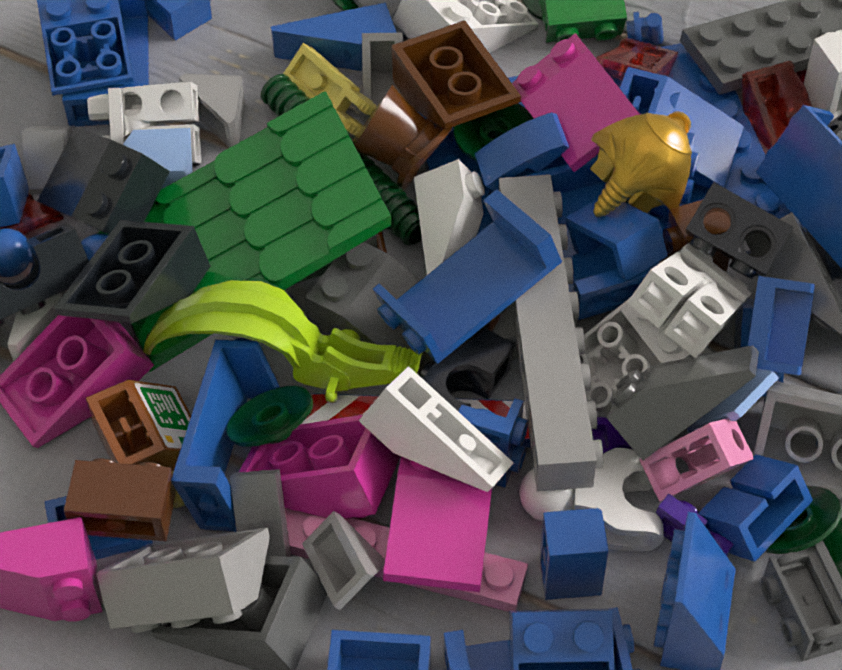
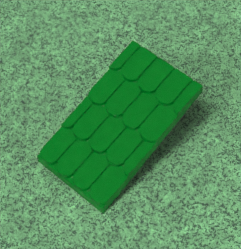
(273, 208)

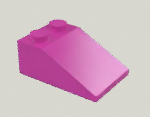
(576, 90)
(62, 367)
(329, 467)
(436, 530)
(49, 572)

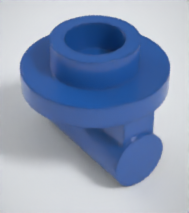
(646, 29)

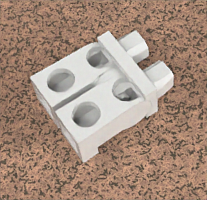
(145, 106)
(702, 289)

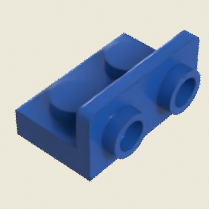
(503, 432)

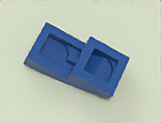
(527, 145)

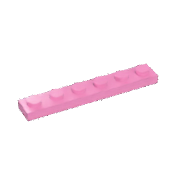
(501, 576)

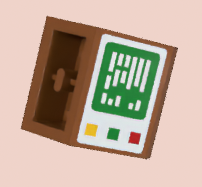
(140, 422)

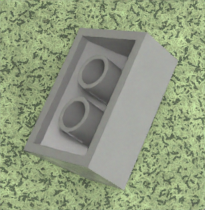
(803, 430)
(185, 581)

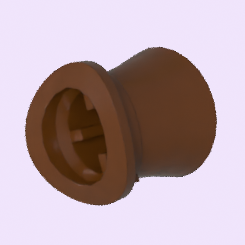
(399, 136)

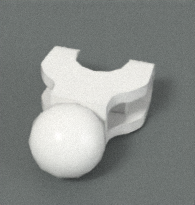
(625, 525)

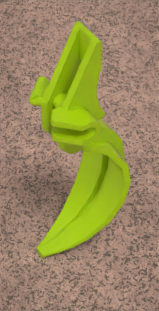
(271, 317)

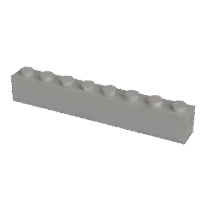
(549, 355)

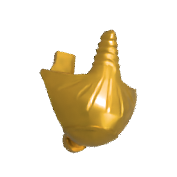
(643, 160)

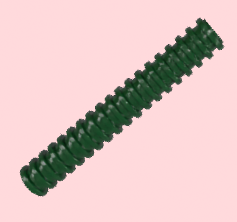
(284, 95)

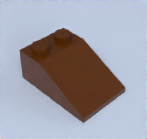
(451, 76)

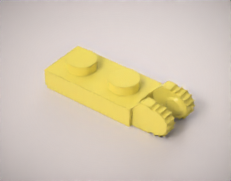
(316, 74)

